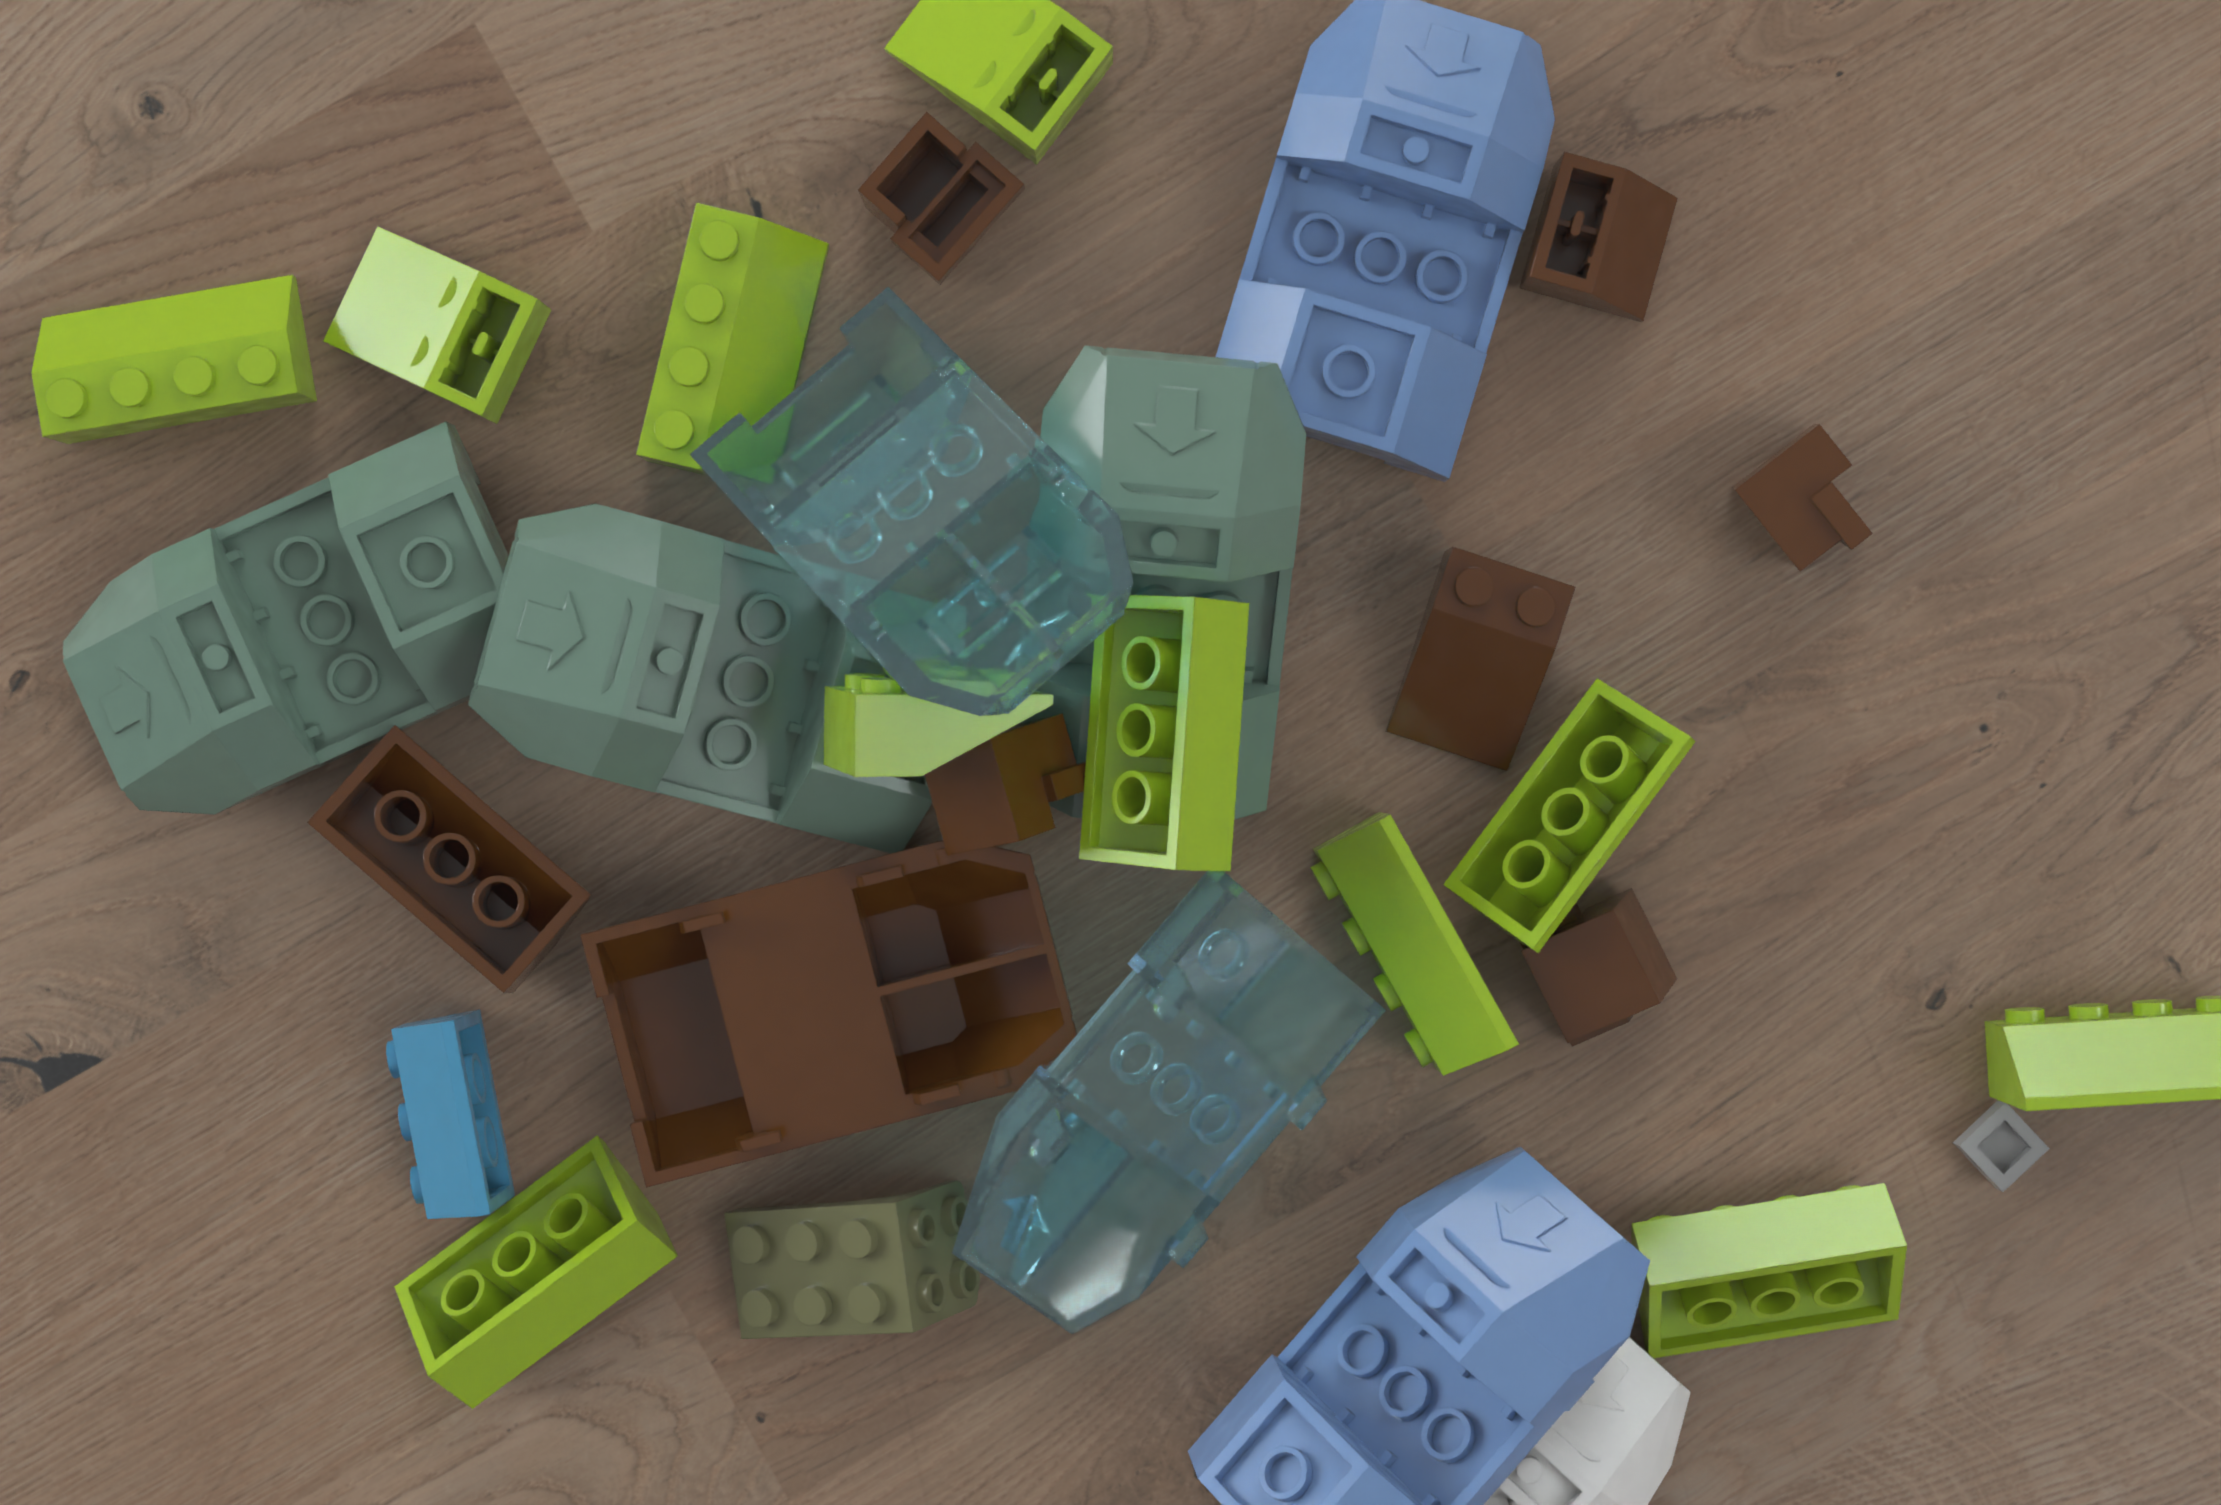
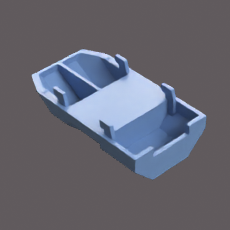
(1394, 226)
(1436, 1353)

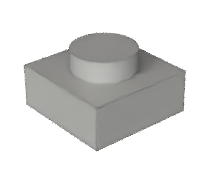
(2001, 1145)

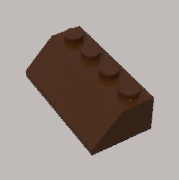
(451, 860)

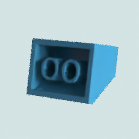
(451, 1116)

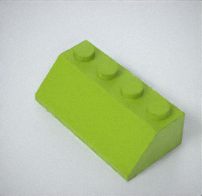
(730, 330)
(172, 361)
(1165, 734)
(1568, 814)
(1413, 945)
(2105, 1056)
(1770, 1270)
(533, 1273)

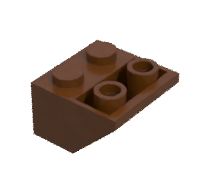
(1599, 237)

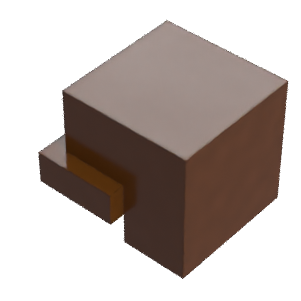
(938, 196)
(1799, 502)
(1005, 786)
(1601, 967)

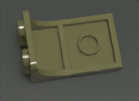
(850, 1265)

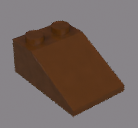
(1479, 657)

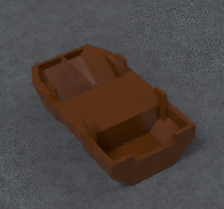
(830, 1004)

